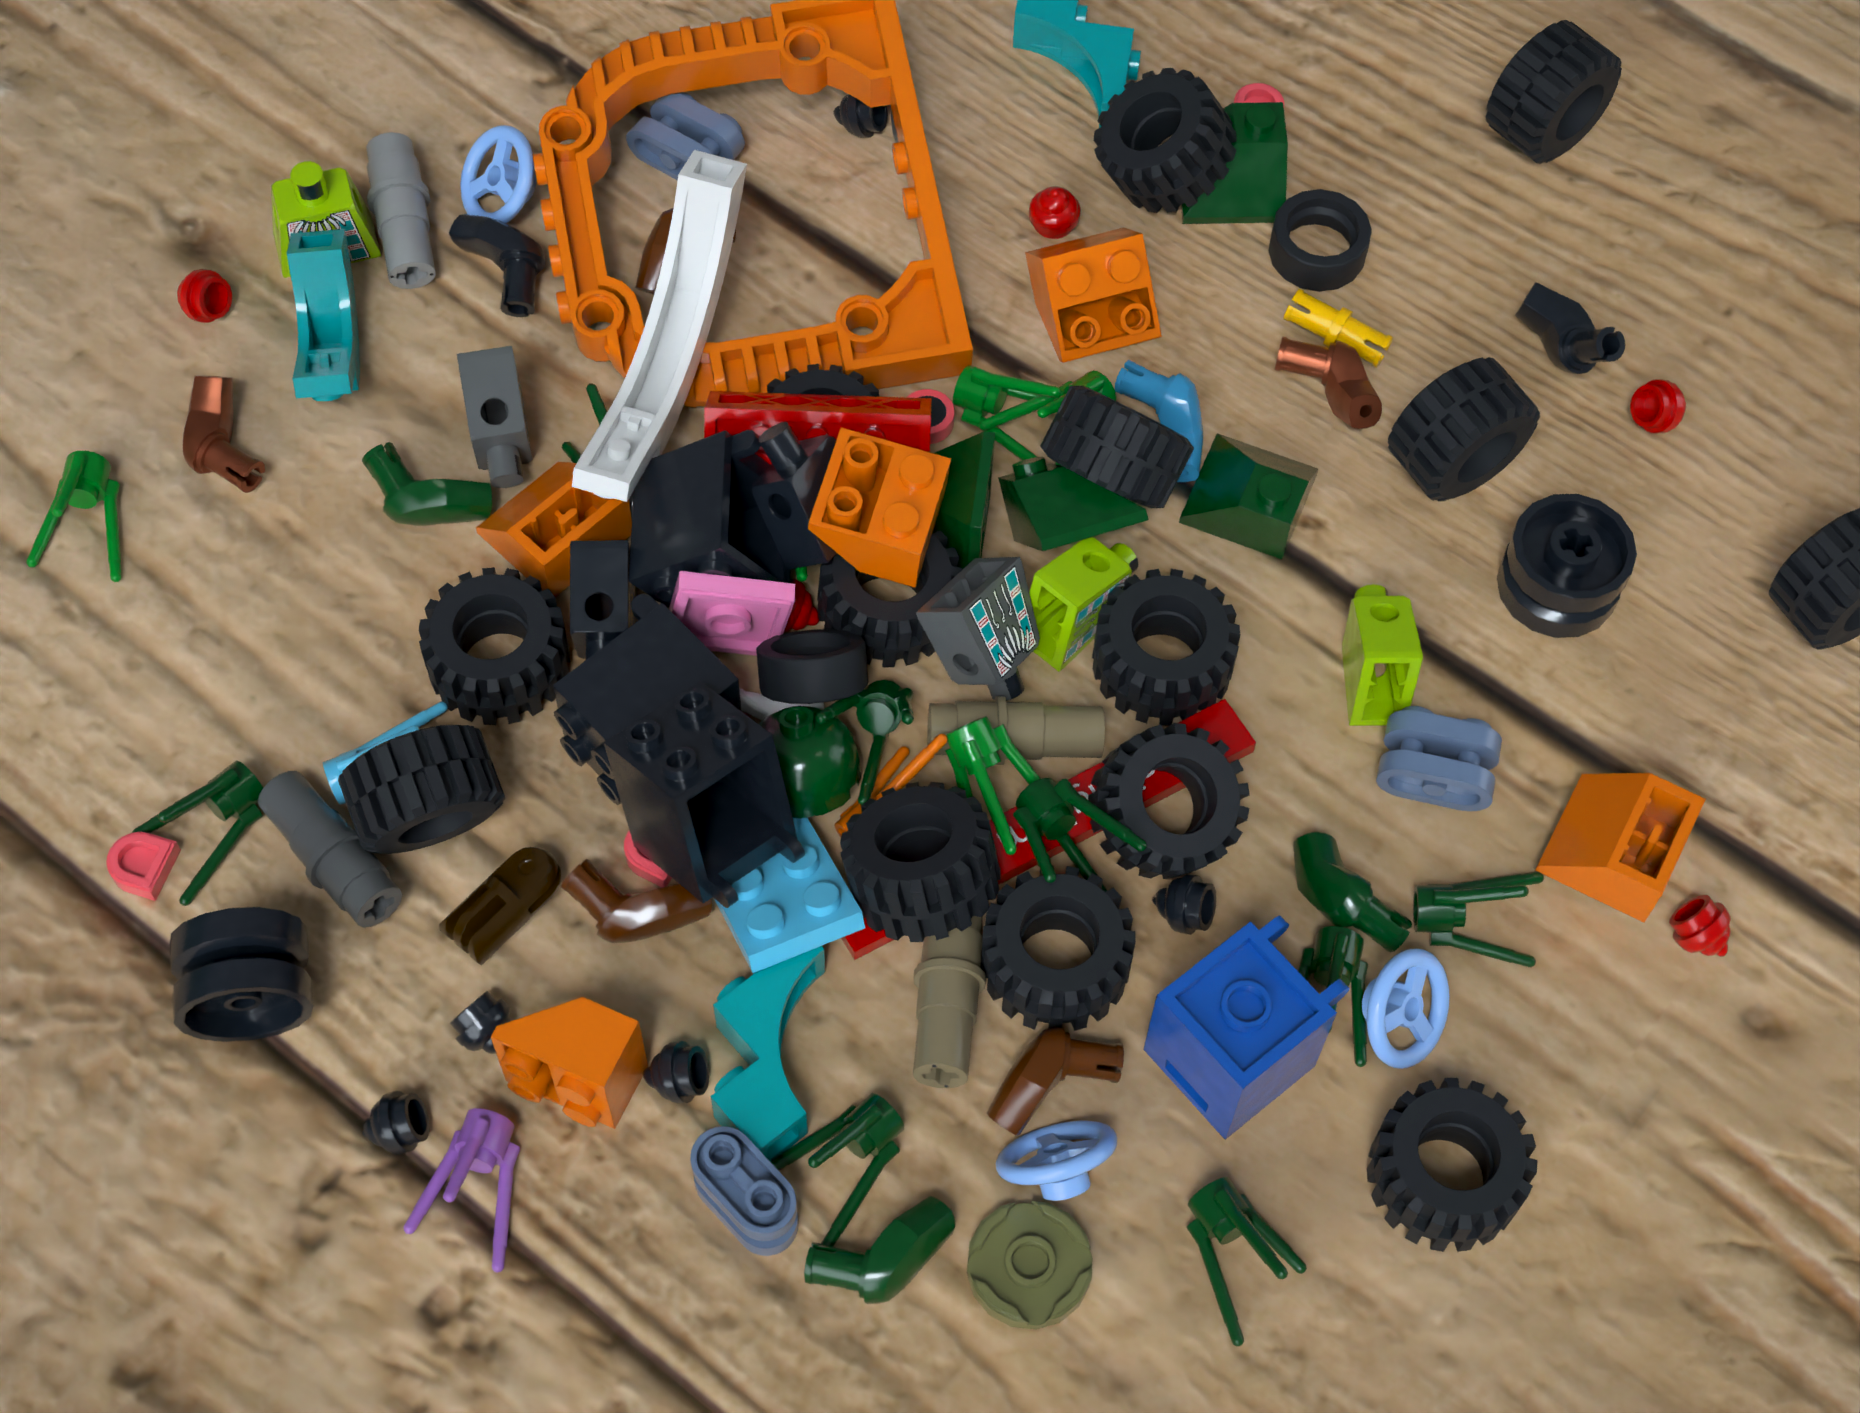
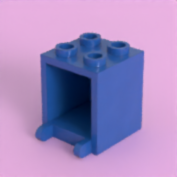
(1240, 1027)

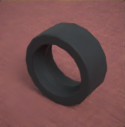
(1328, 210)
(812, 666)

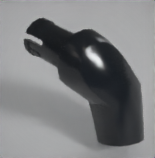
(510, 250)
(1568, 331)

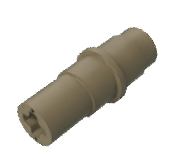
(1032, 727)
(947, 1005)

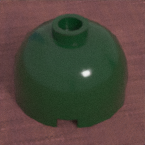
(814, 759)

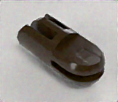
(503, 902)

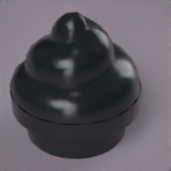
(860, 118)
(1187, 904)
(479, 1022)
(679, 1072)
(397, 1122)

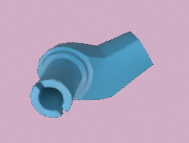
(1175, 405)

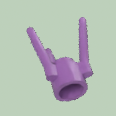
(476, 1148)

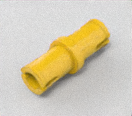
(1337, 325)

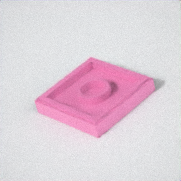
(732, 611)

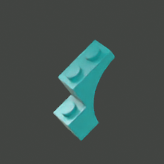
(1093, 52)
(754, 1020)

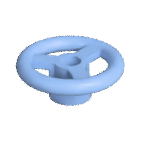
(504, 177)
(1398, 1003)
(1060, 1164)

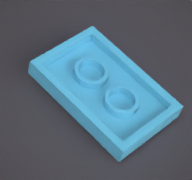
(791, 905)

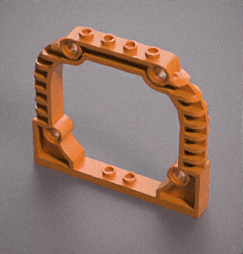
(854, 48)

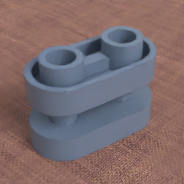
(678, 129)
(1439, 759)
(744, 1190)

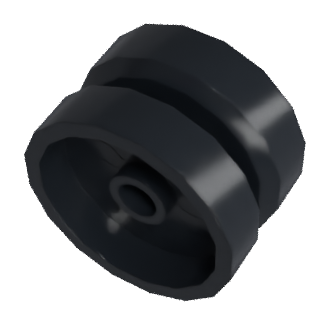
(1566, 565)
(240, 974)

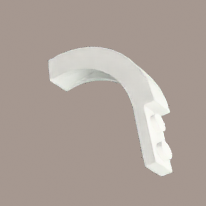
(674, 331)

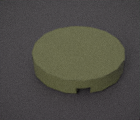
(1029, 1264)

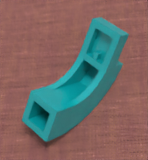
(326, 315)

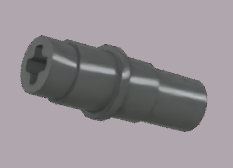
(330, 850)

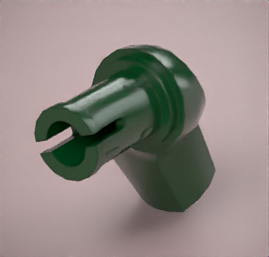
(428, 500)
(1342, 894)
(892, 1258)

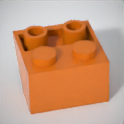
(1094, 293)
(880, 505)
(543, 518)
(1621, 839)
(574, 1057)

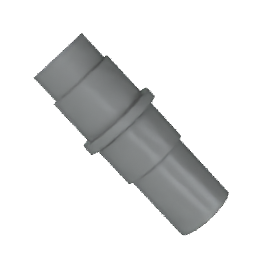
(400, 209)

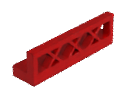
(812, 415)

